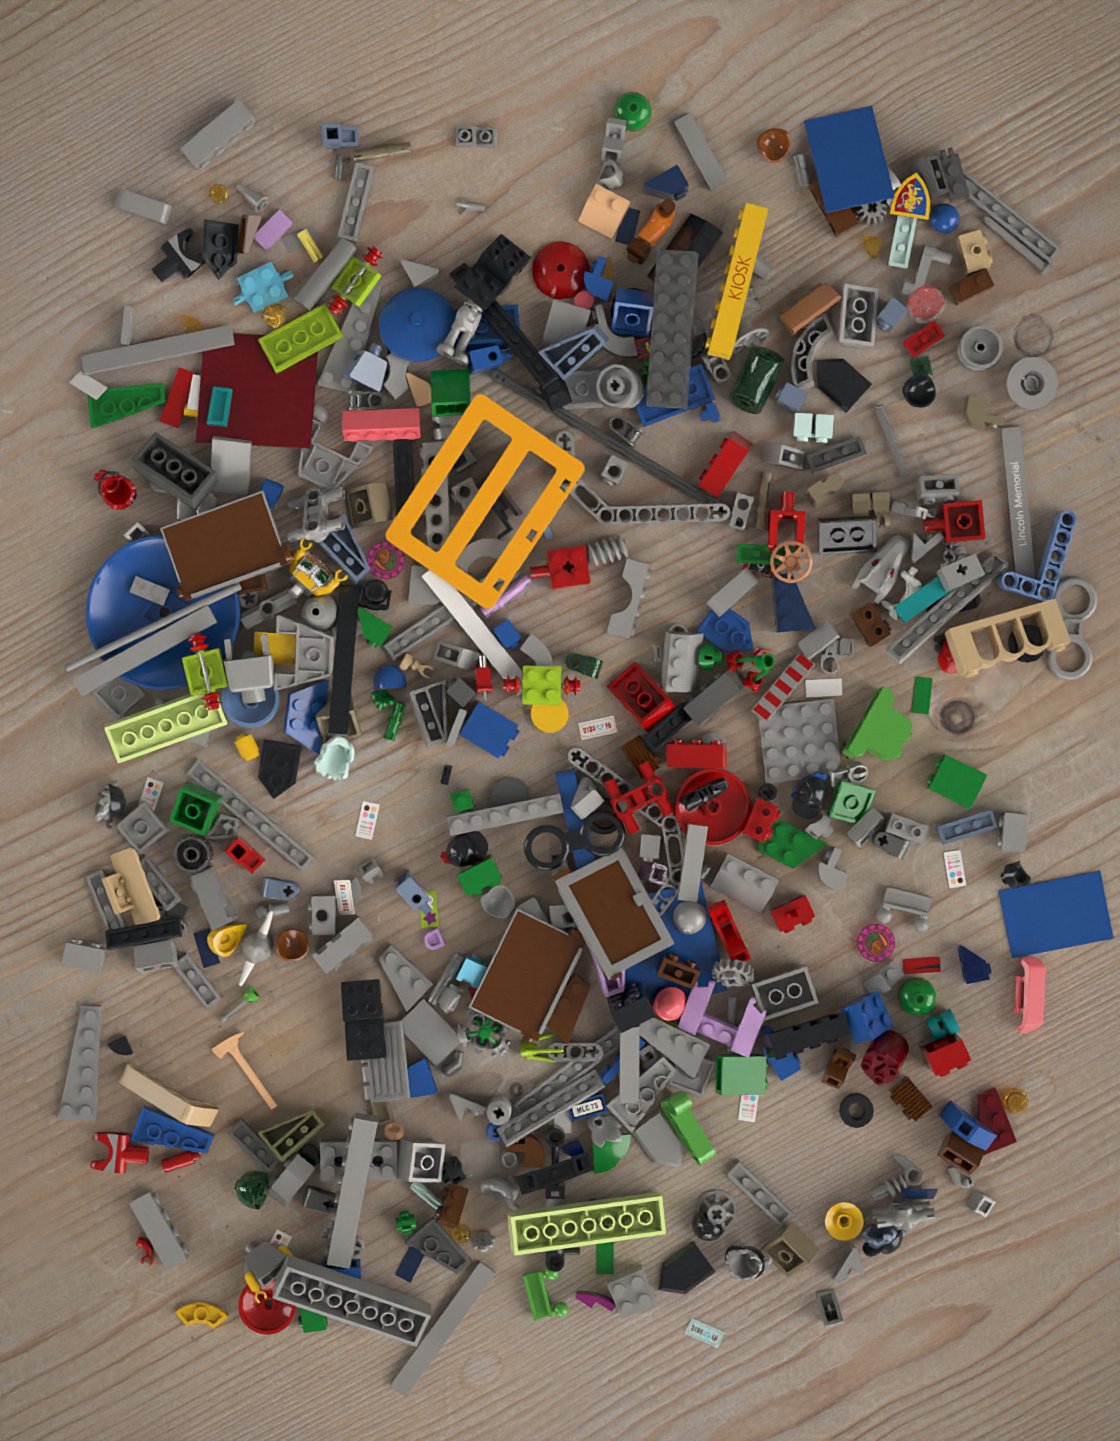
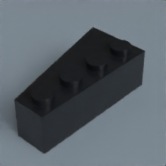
(806, 1035)

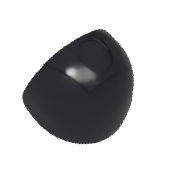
(919, 390)
(704, 1229)

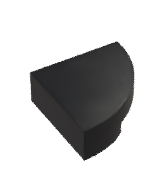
(446, 775)
(121, 1046)

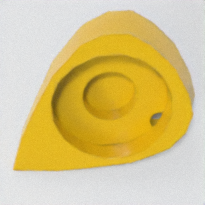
(226, 938)

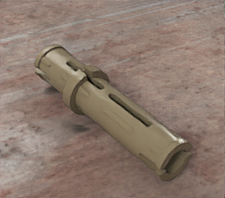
(382, 152)
(763, 500)

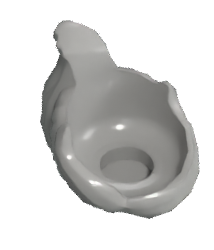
(502, 1189)

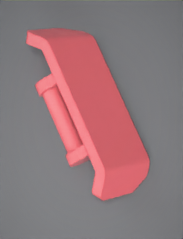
(1033, 994)

